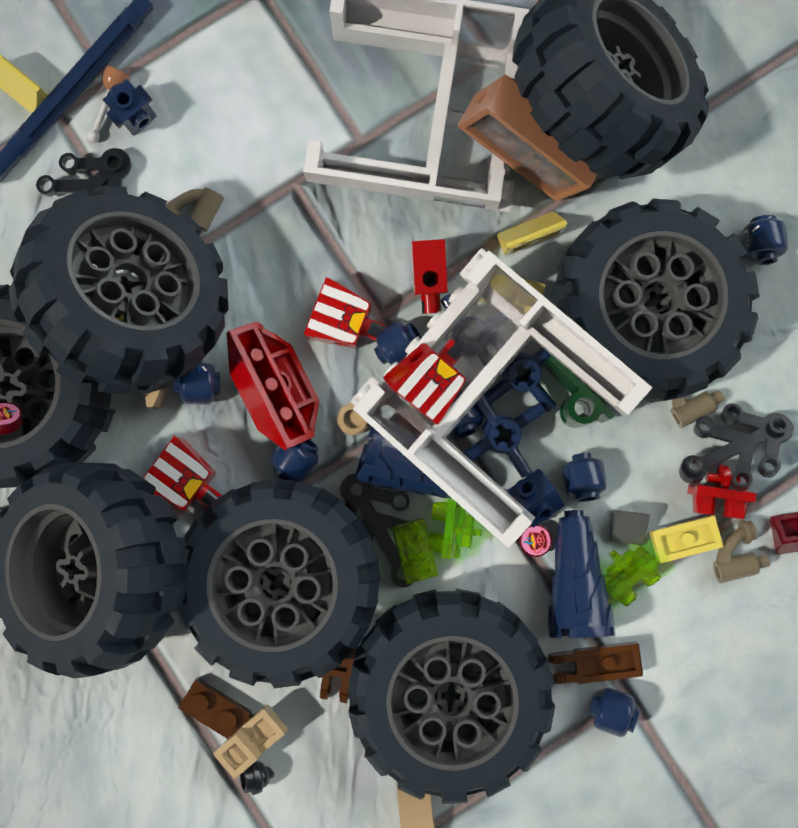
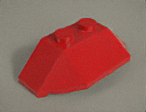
(272, 385)

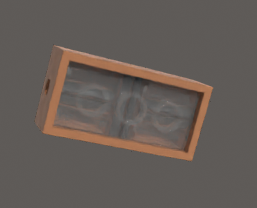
(505, 127)

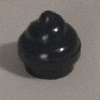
(256, 778)

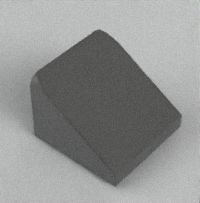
(629, 527)

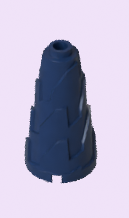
(388, 468)
(578, 588)

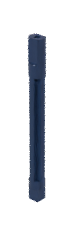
(73, 84)

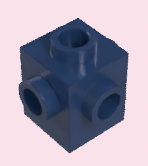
(129, 106)
(537, 496)

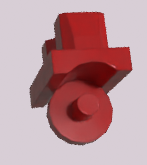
(705, 496)

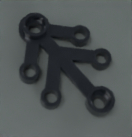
(102, 165)
(740, 444)
(377, 522)

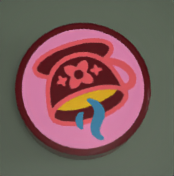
(9, 418)
(535, 541)

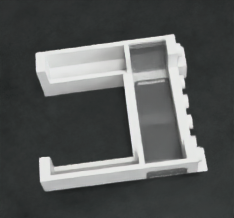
(475, 51)
(493, 324)

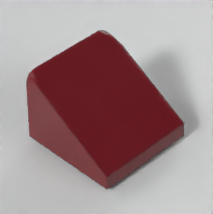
(785, 532)

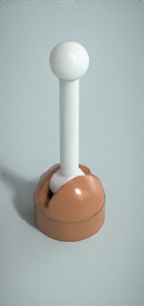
(110, 78)

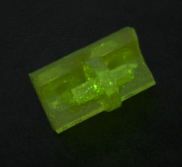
(456, 532)
(415, 551)
(628, 571)

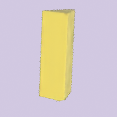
(20, 86)
(531, 232)

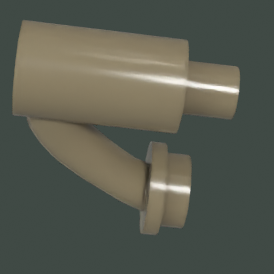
(206, 205)
(690, 410)
(732, 568)

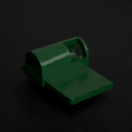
(593, 404)

